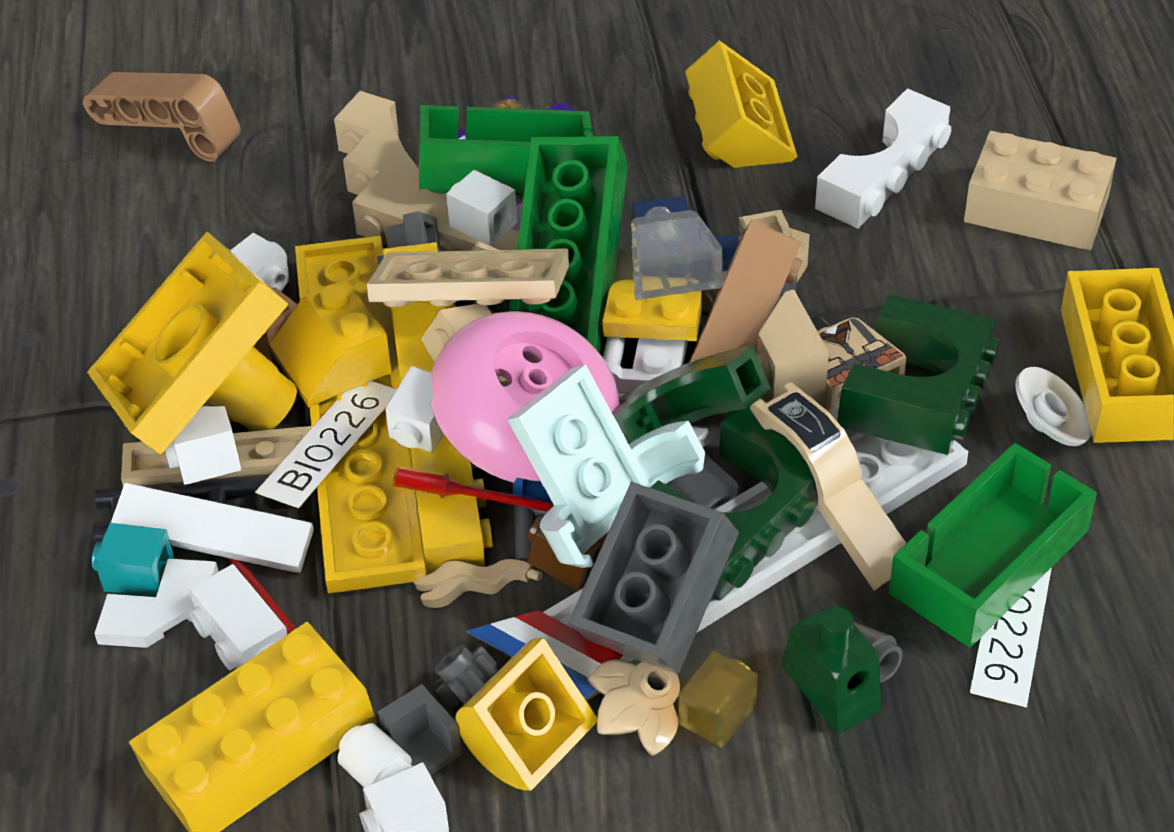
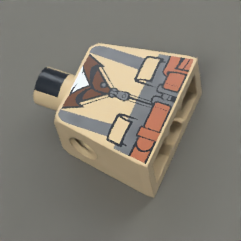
(854, 343)

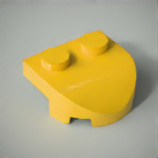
(651, 318)

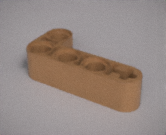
(168, 100)

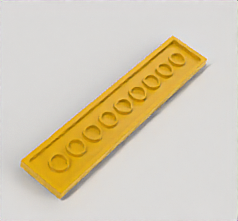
(365, 521)

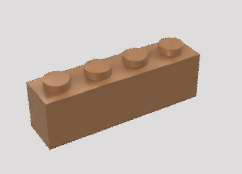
(749, 291)

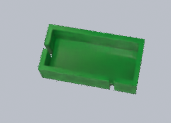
(493, 145)
(991, 544)

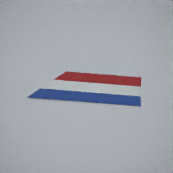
(572, 650)

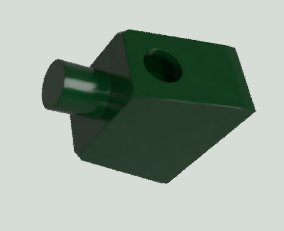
(834, 667)

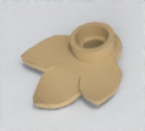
(634, 705)

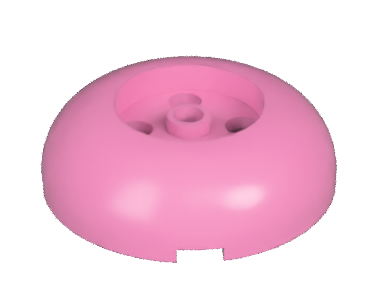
(530, 355)

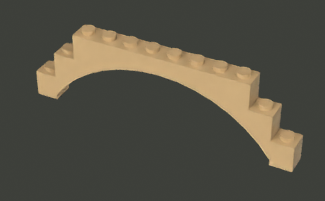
(389, 185)

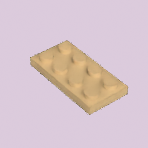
(468, 275)

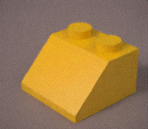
(331, 344)

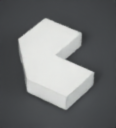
(143, 619)

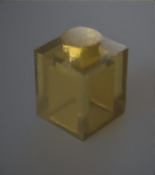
(718, 698)

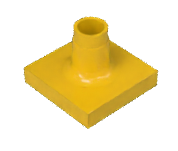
(197, 348)

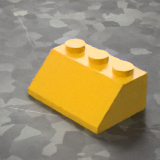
(738, 110)

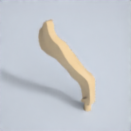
(458, 577)

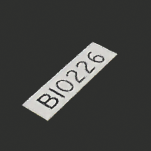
(326, 444)
(1010, 649)

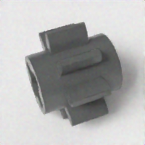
(463, 674)

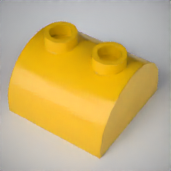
(525, 717)

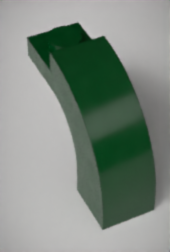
(693, 392)

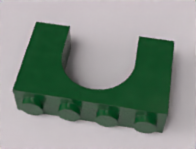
(922, 409)
(783, 471)

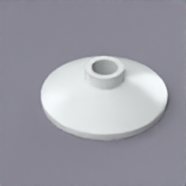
(1052, 406)

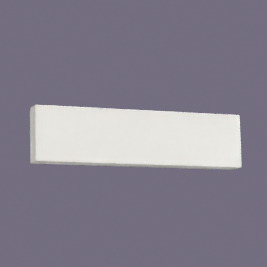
(217, 527)

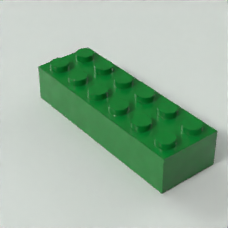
(575, 205)

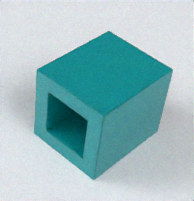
(132, 559)

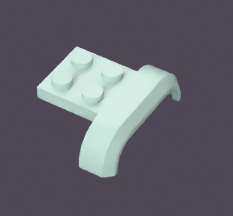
(590, 463)

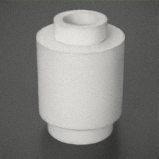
(371, 754)

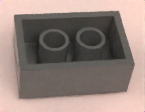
(654, 577)

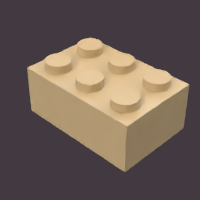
(1039, 190)

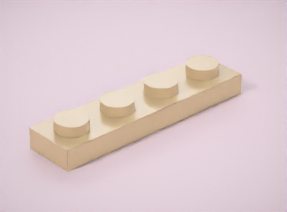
(257, 452)

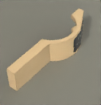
(841, 492)

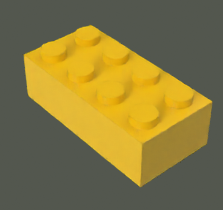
(1122, 352)
(253, 731)

